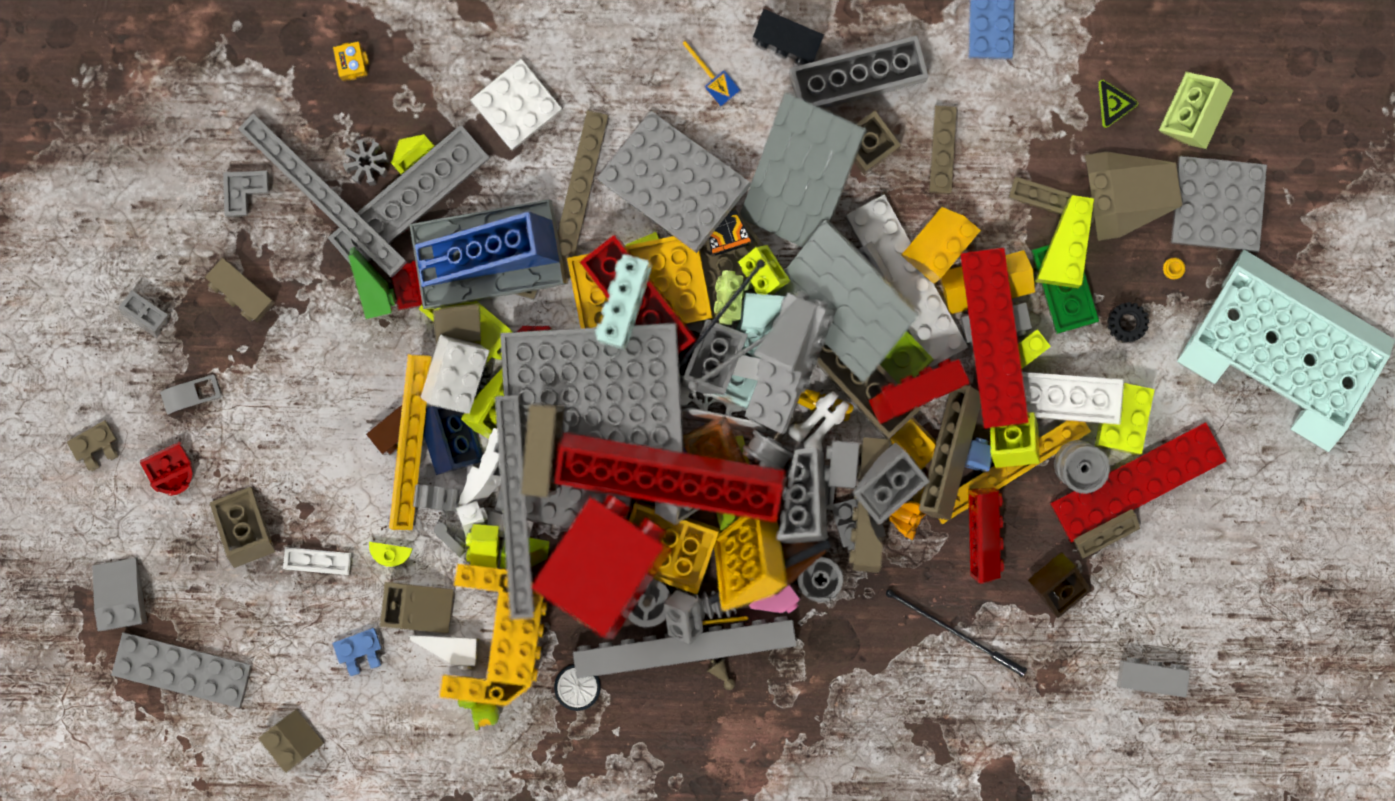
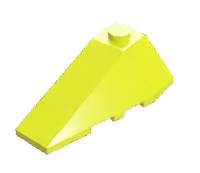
(483, 412)

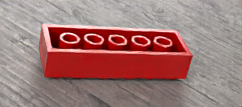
(654, 306)

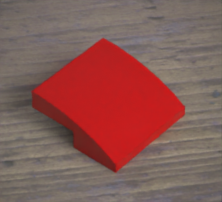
(407, 287)

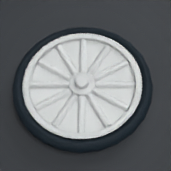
(576, 693)

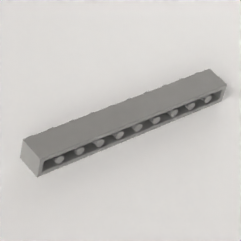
(670, 651)

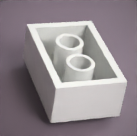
(454, 374)

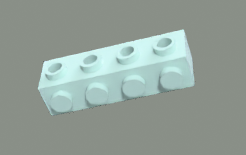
(624, 302)

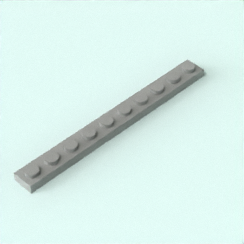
(322, 195)
(513, 507)

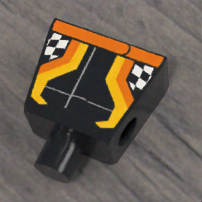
(729, 235)

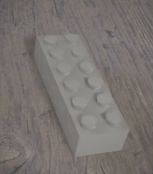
(860, 73)

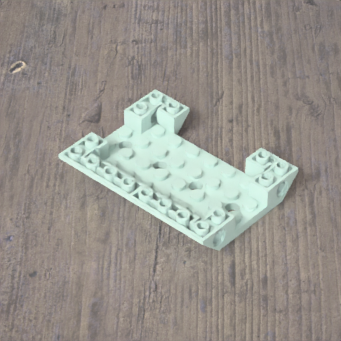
(1303, 326)

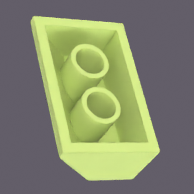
(1196, 109)

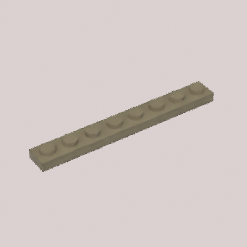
(580, 185)

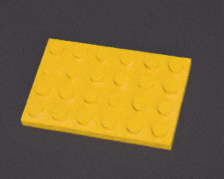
(674, 271)

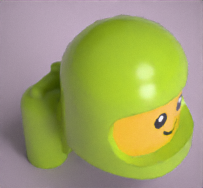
(482, 713)

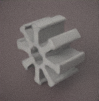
(364, 155)
(436, 498)

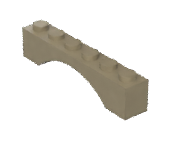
(867, 547)

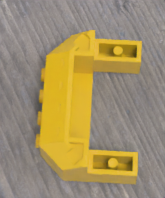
(512, 644)

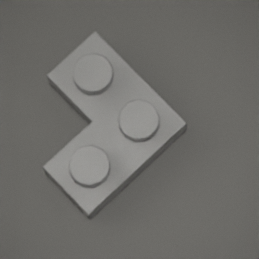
(238, 186)

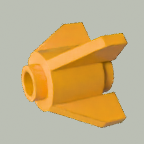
(907, 518)

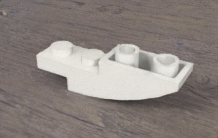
(483, 479)

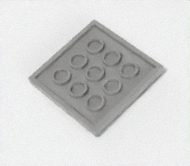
(1219, 204)

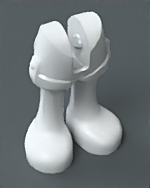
(800, 431)

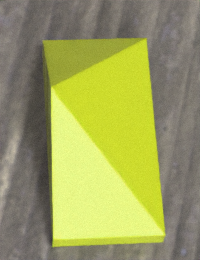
(410, 151)

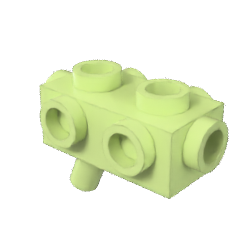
(725, 288)

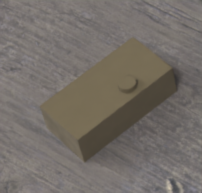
(542, 449)

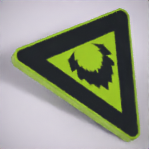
(1113, 103)

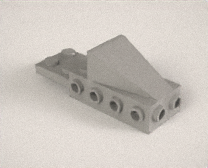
(788, 359)

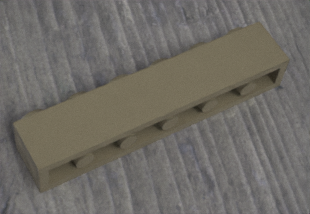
(951, 453)

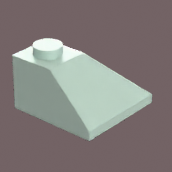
(759, 313)

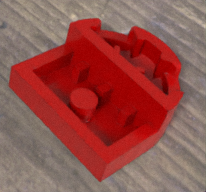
(168, 470)

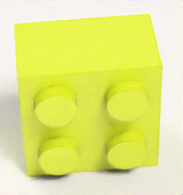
(1016, 444)

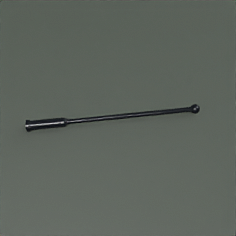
(684, 358)
(994, 655)

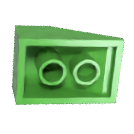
(371, 286)

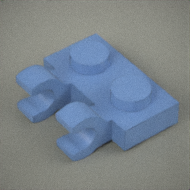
(356, 646)

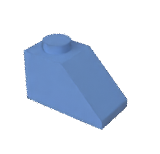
(979, 455)

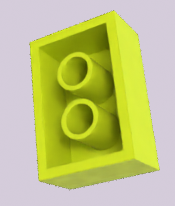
(1131, 432)

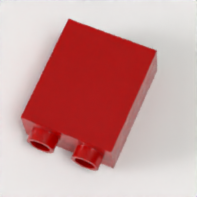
(603, 565)

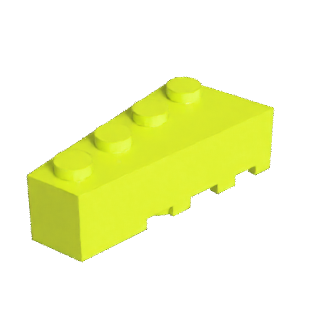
(1068, 247)

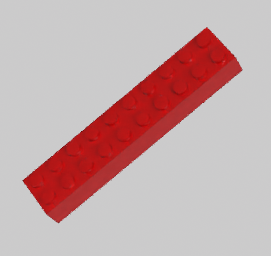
(669, 477)

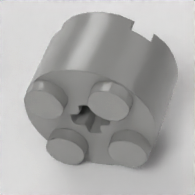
(828, 589)

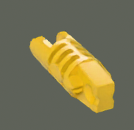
(810, 398)

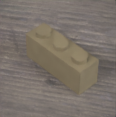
(239, 290)

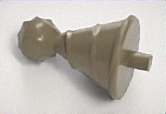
(720, 671)

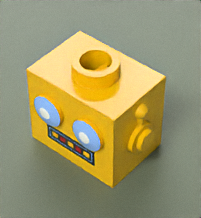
(351, 61)

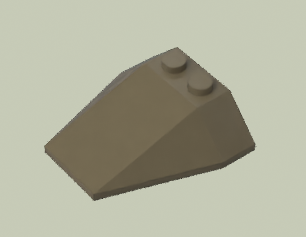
(1130, 192)

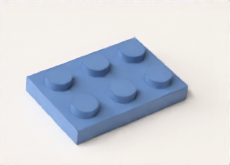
(991, 29)

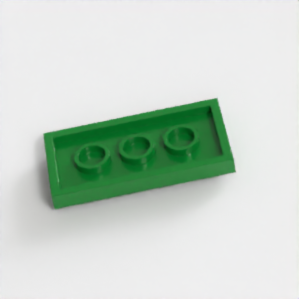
(1067, 306)

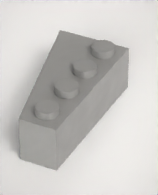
(805, 499)

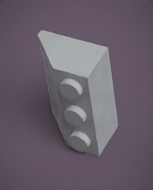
(715, 349)

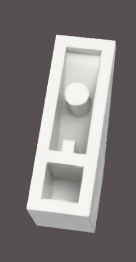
(452, 649)

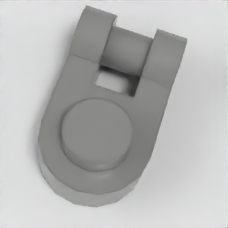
(455, 544)

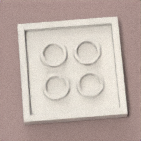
(516, 104)

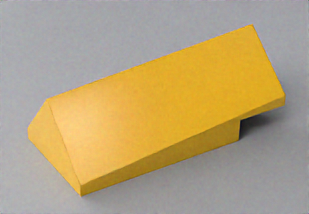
(1020, 280)

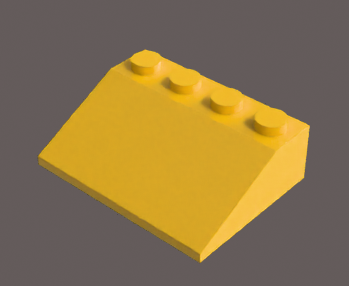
(690, 545)
(748, 562)

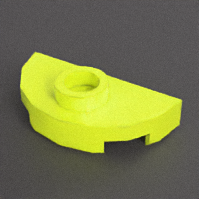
(389, 554)

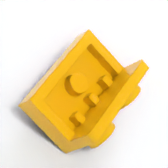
(915, 442)

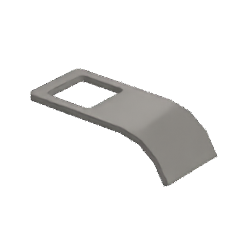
(185, 395)

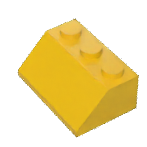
(940, 243)

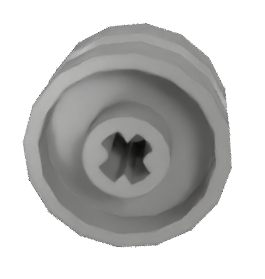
(1081, 466)

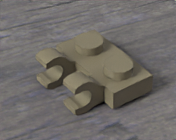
(91, 441)

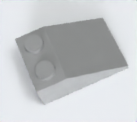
(889, 483)
(118, 595)

